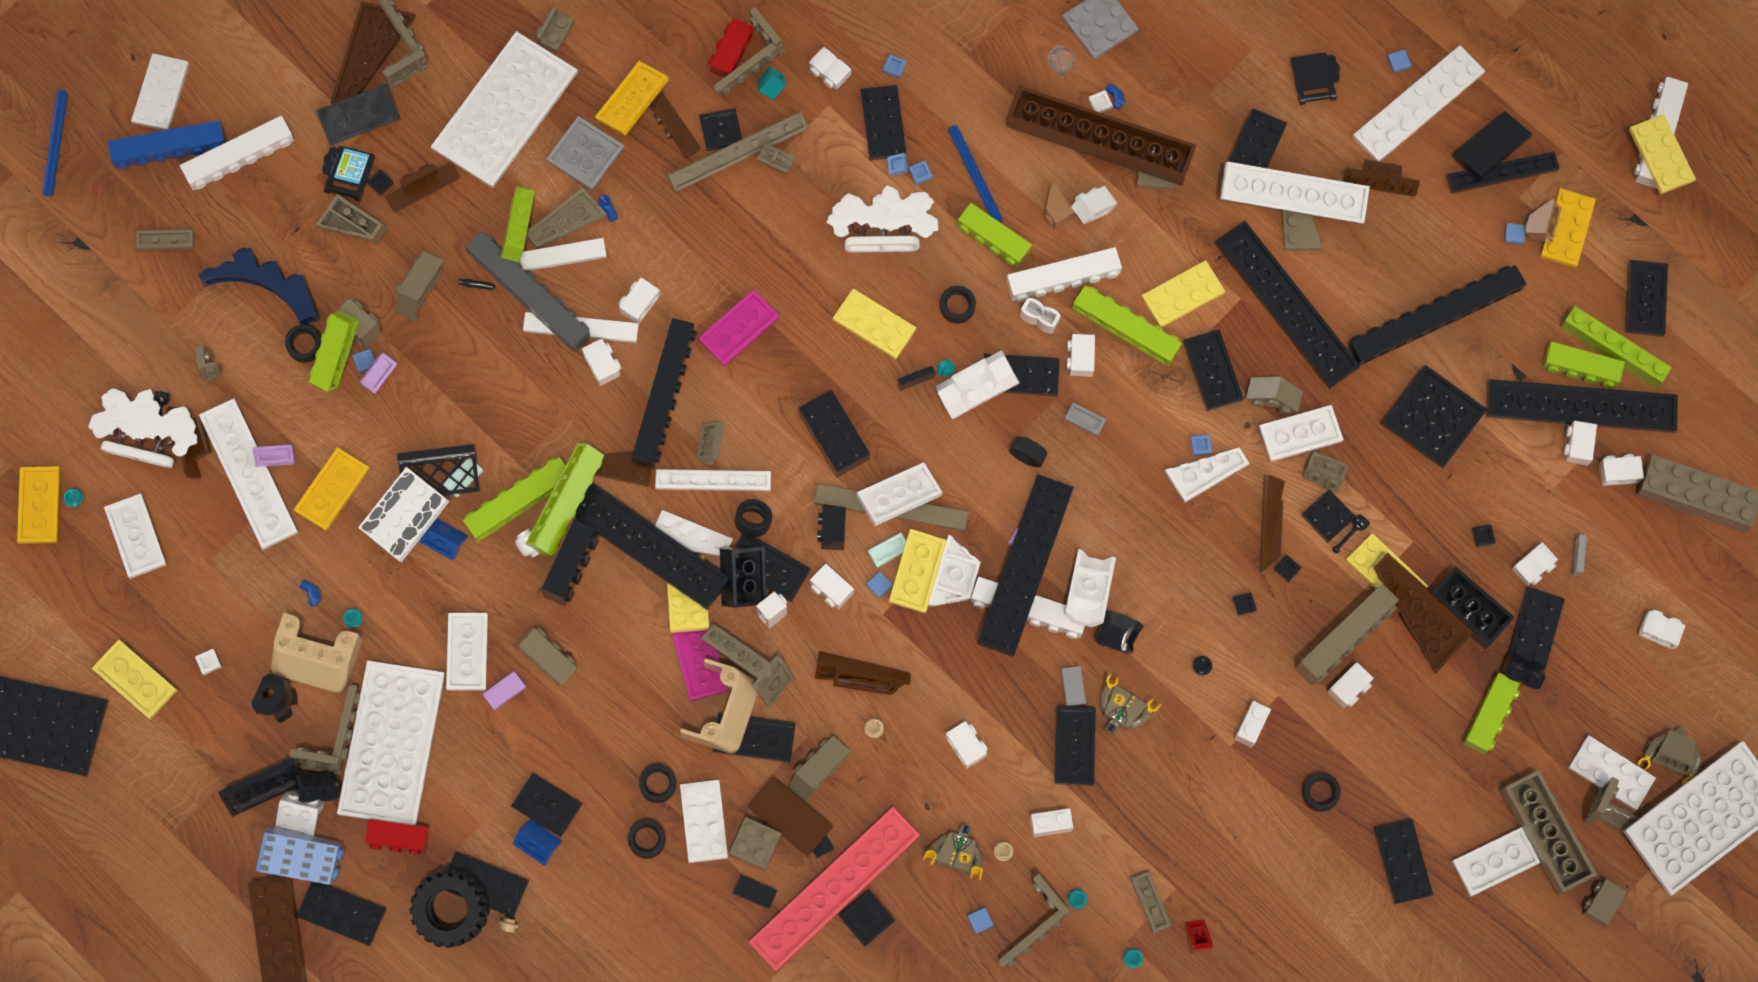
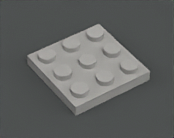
(1100, 25)
(585, 153)

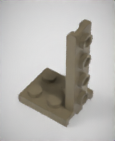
(756, 62)
(410, 64)
(771, 677)
(321, 760)
(1607, 812)
(1040, 933)

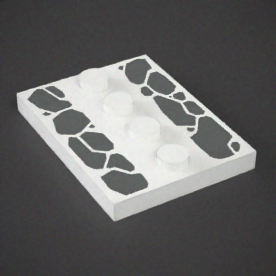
(403, 514)

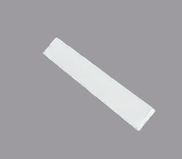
(563, 254)
(598, 328)
(713, 480)

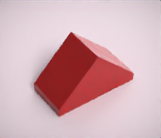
(1198, 936)

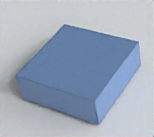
(1399, 61)
(894, 66)
(897, 164)
(920, 172)
(1514, 233)
(363, 360)
(1201, 445)
(879, 585)
(980, 920)

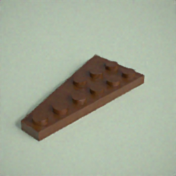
(367, 49)
(1428, 618)

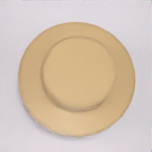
(874, 728)
(1003, 851)
(508, 924)

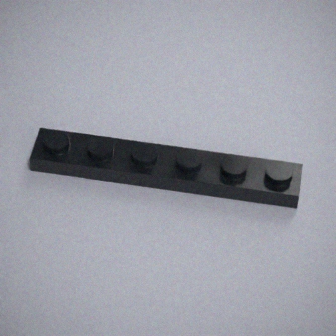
(1505, 172)

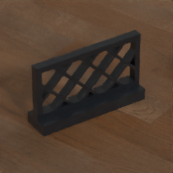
(441, 456)

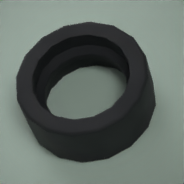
(957, 290)
(294, 332)
(1028, 452)
(748, 529)
(1328, 779)
(672, 783)
(646, 824)

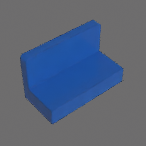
(443, 539)
(536, 842)

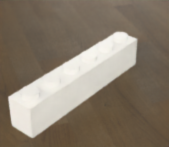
(1668, 103)
(237, 153)
(1064, 274)
(1043, 611)

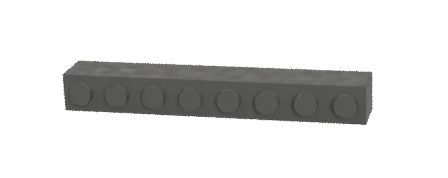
(529, 292)

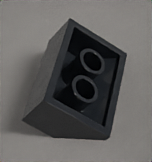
(746, 575)

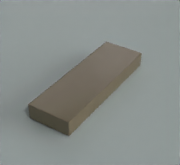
(164, 239)
(1150, 902)

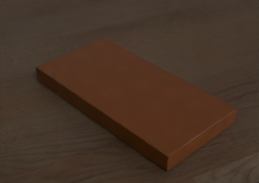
(790, 817)

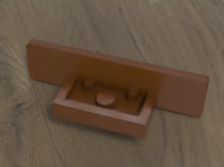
(673, 125)
(1382, 177)
(421, 184)
(194, 451)

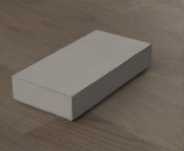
(1085, 419)
(1579, 555)
(1073, 686)

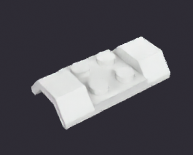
(976, 384)
(1089, 590)

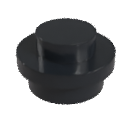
(1202, 665)

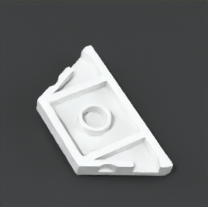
(955, 575)

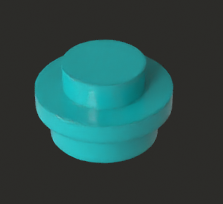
(945, 368)
(73, 497)
(353, 618)
(1077, 899)
(1133, 958)

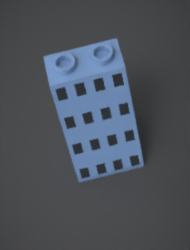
(299, 856)

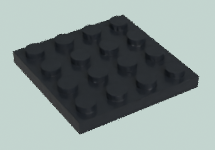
(1434, 416)

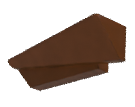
(1271, 522)
(859, 674)

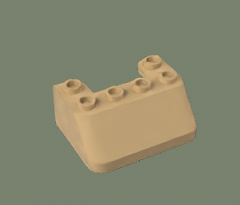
(314, 662)

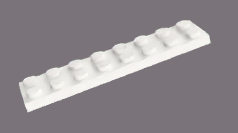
(1418, 104)
(1294, 192)
(251, 483)

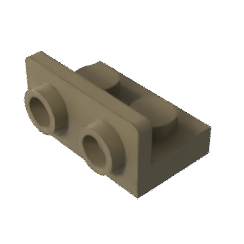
(554, 30)
(208, 369)
(710, 442)
(1325, 471)

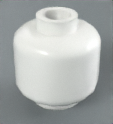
(523, 548)

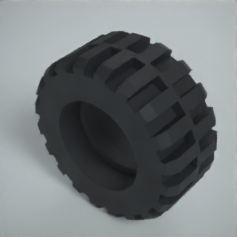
(423, 913)

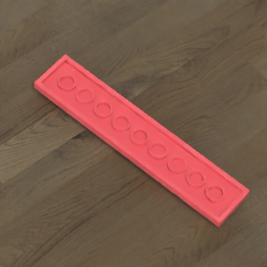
(834, 889)

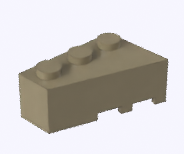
(348, 220)
(417, 285)
(546, 655)
(818, 768)

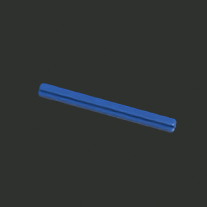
(54, 143)
(975, 173)

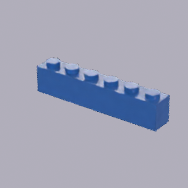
(166, 144)

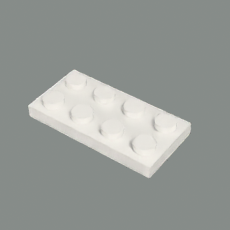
(160, 92)
(1300, 433)
(899, 494)
(135, 536)
(467, 652)
(1599, 764)
(704, 821)
(1496, 862)

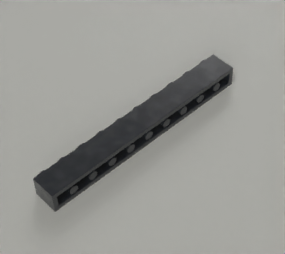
(1437, 315)

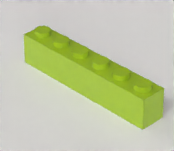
(1126, 325)
(1616, 346)
(565, 499)
(515, 501)

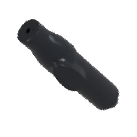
(476, 284)

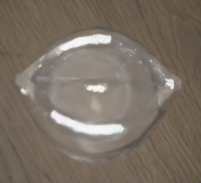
(1061, 60)

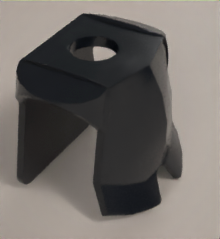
(1118, 632)
(280, 703)

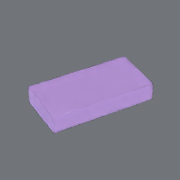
(378, 372)
(273, 455)
(504, 691)

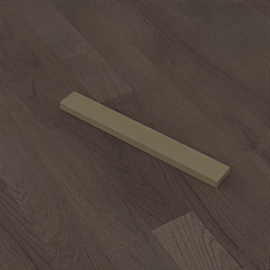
(737, 151)
(923, 514)

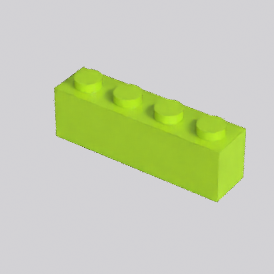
(517, 224)
(994, 235)
(333, 350)
(1583, 365)
(1491, 713)

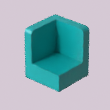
(771, 82)

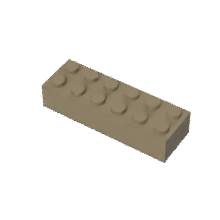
(1699, 493)
(1345, 636)
(1548, 832)

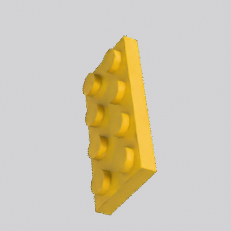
(632, 98)
(1570, 229)
(331, 489)
(38, 505)

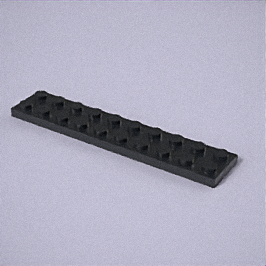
(1287, 304)
(1584, 404)
(651, 547)
(1025, 566)

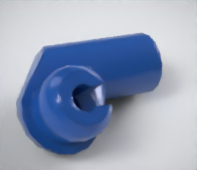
(1118, 95)
(606, 204)
(313, 592)

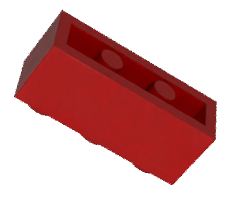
(731, 48)
(396, 837)

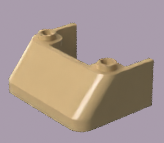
(730, 732)

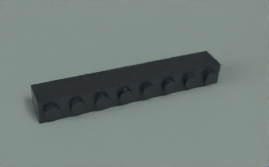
(663, 393)

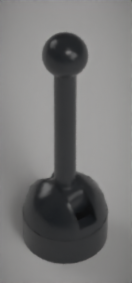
(162, 399)
(1360, 523)

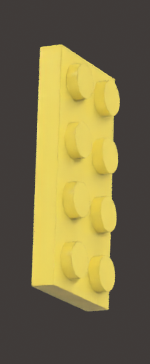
(1662, 154)
(1183, 294)
(874, 324)
(1368, 556)
(917, 571)
(684, 613)
(134, 679)

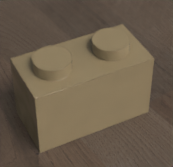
(1604, 902)

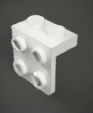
(298, 815)

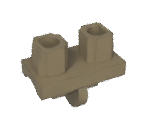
(776, 158)

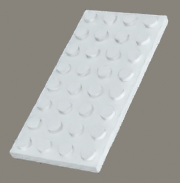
(504, 109)
(391, 743)
(1700, 820)

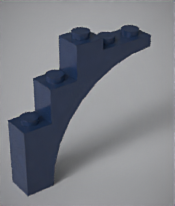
(268, 275)

